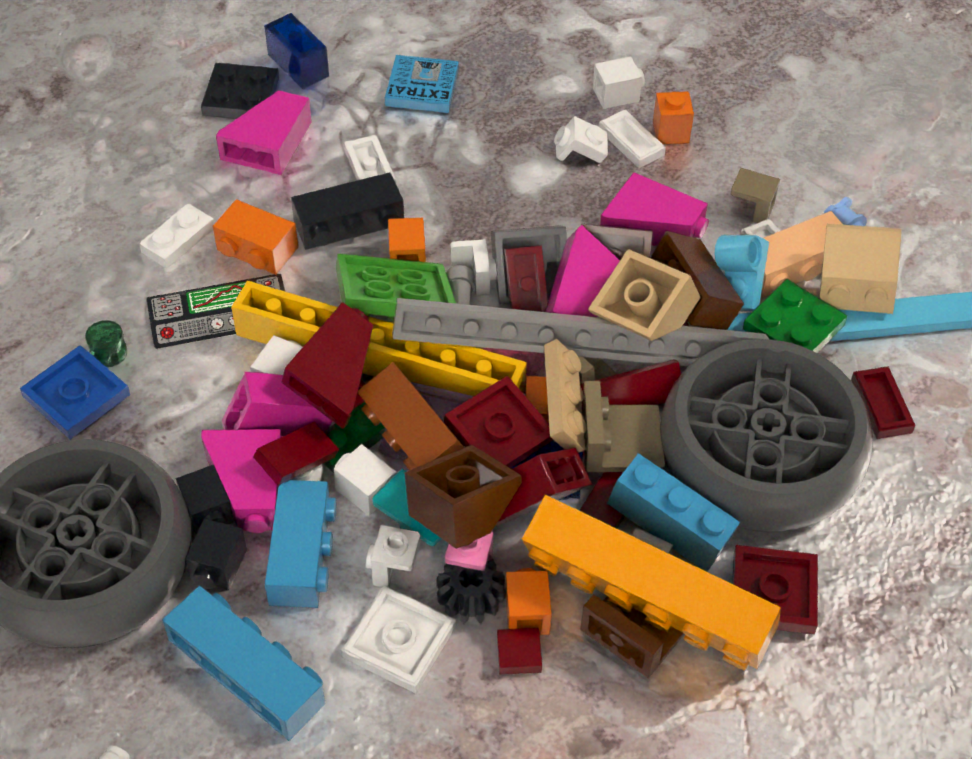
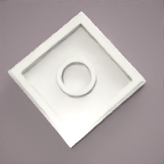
(399, 639)

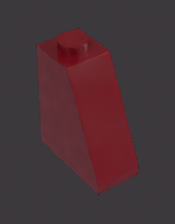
(332, 364)
(546, 474)

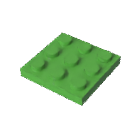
(376, 283)

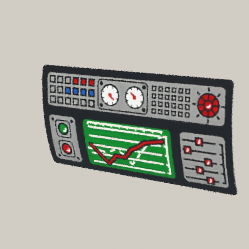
(198, 312)

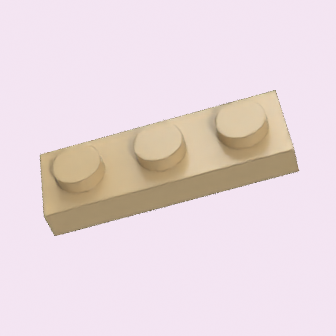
(564, 396)

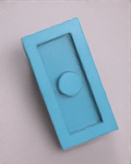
(744, 265)

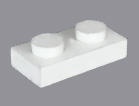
(367, 157)
(177, 235)

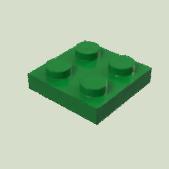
(796, 318)

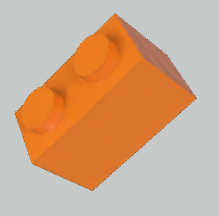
(255, 236)

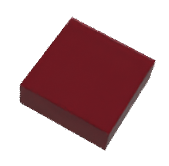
(519, 651)

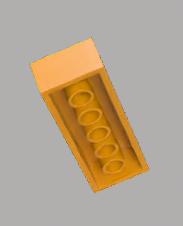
(652, 582)

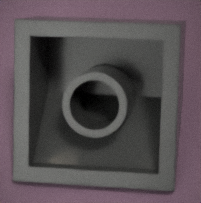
(552, 241)

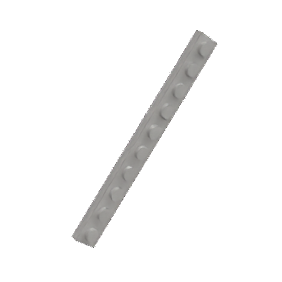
(532, 329)

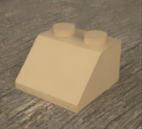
(860, 268)
(646, 297)

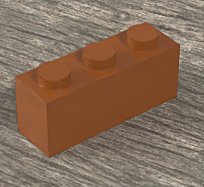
(407, 417)

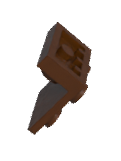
(628, 634)

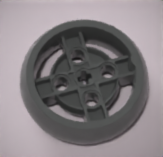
(778, 412)
(93, 594)

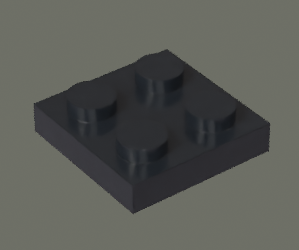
(237, 89)

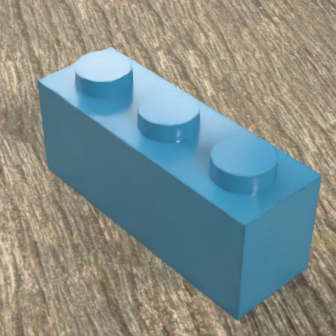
(672, 512)
(299, 544)

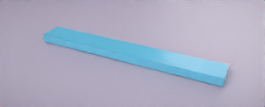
(909, 317)

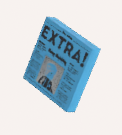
(422, 83)

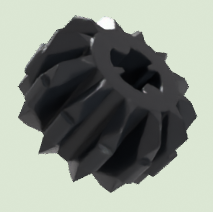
(471, 591)

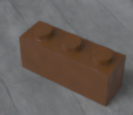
(718, 299)

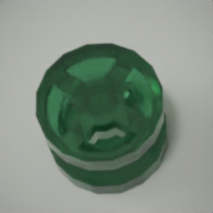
(110, 352)

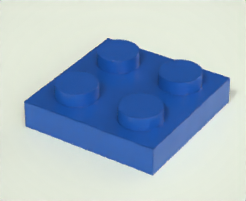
(75, 391)

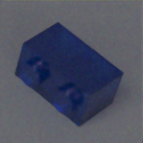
(297, 50)

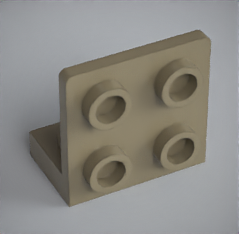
(618, 432)

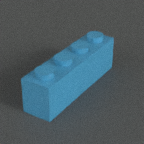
(245, 661)

